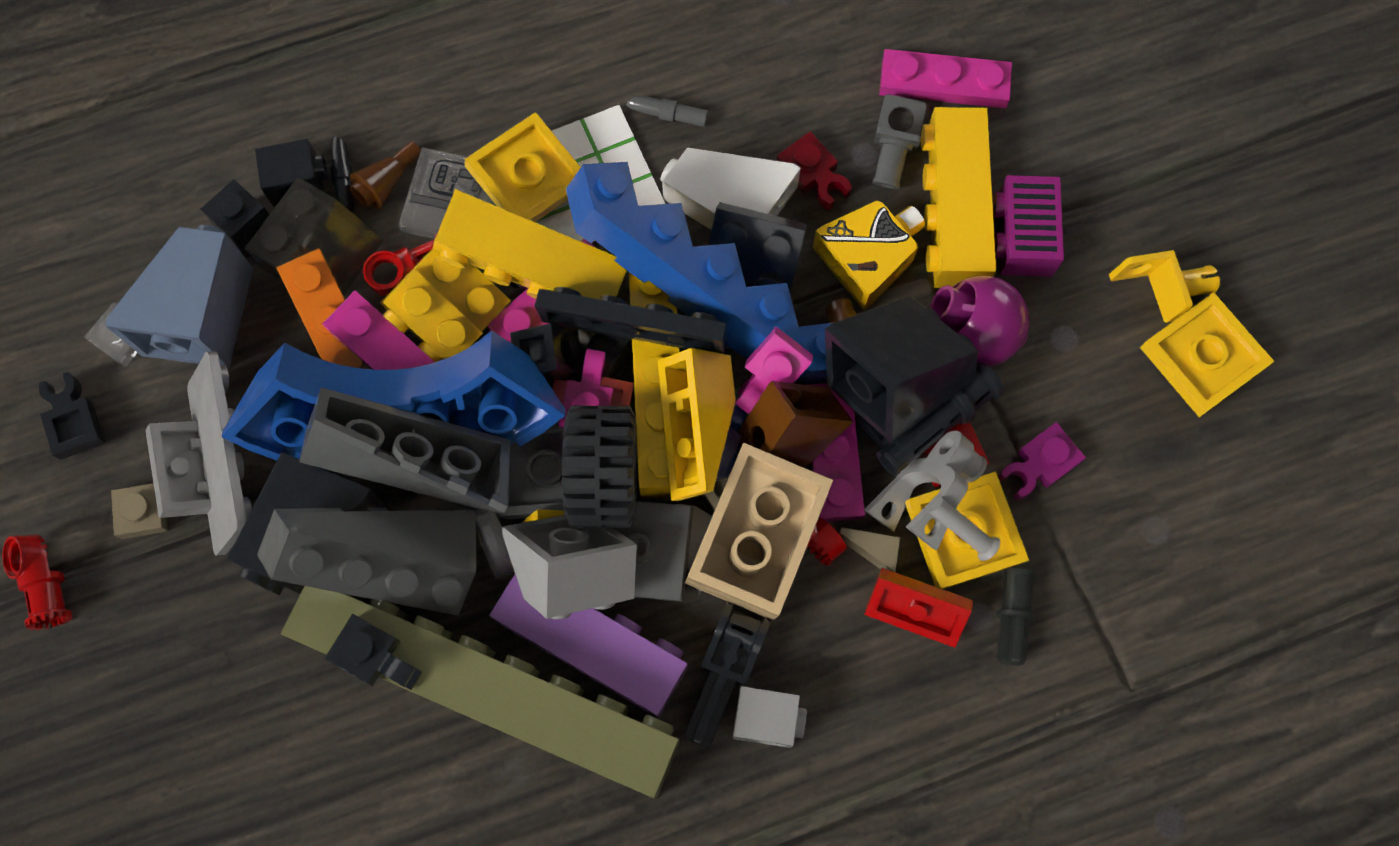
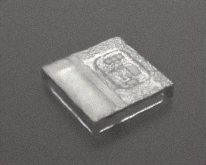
(432, 189)

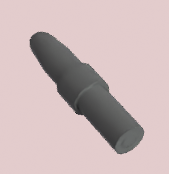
(669, 110)

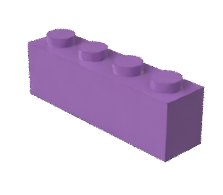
(599, 648)

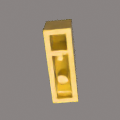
(696, 417)

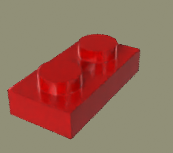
(918, 607)

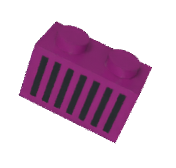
(1029, 226)

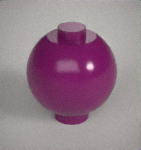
(988, 314)

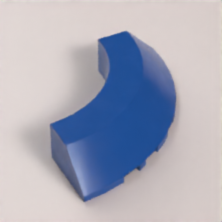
(481, 388)

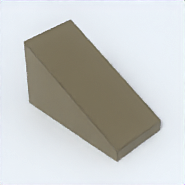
(874, 547)

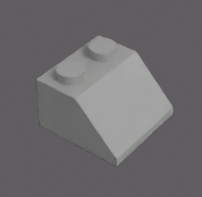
(570, 567)

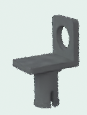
(896, 143)

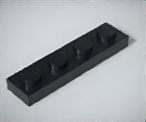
(616, 318)

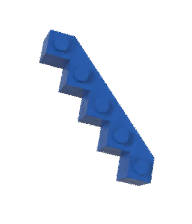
(706, 279)

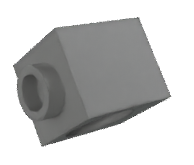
(769, 717)

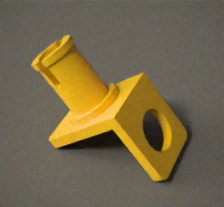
(1168, 282)

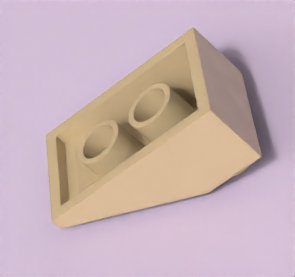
(759, 532)

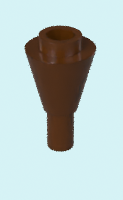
(376, 182)

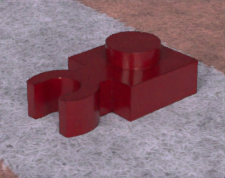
(816, 169)

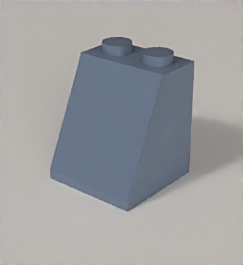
(186, 299)

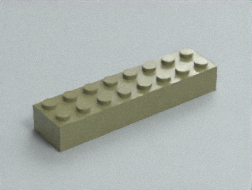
(499, 693)

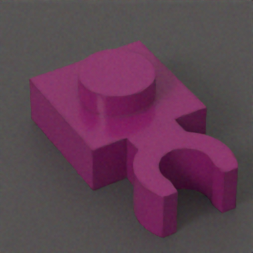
(1045, 458)

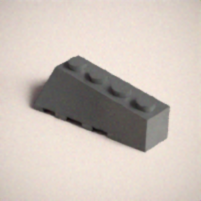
(407, 451)
(376, 554)

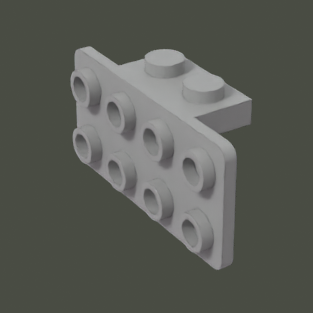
(195, 466)

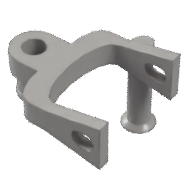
(953, 466)

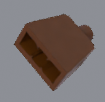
(795, 422)

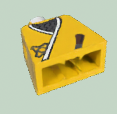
(869, 248)

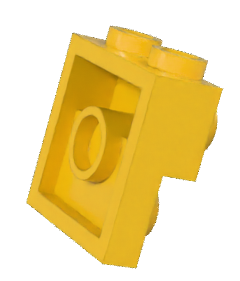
(443, 305)

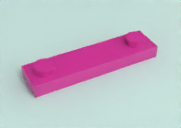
(373, 336)

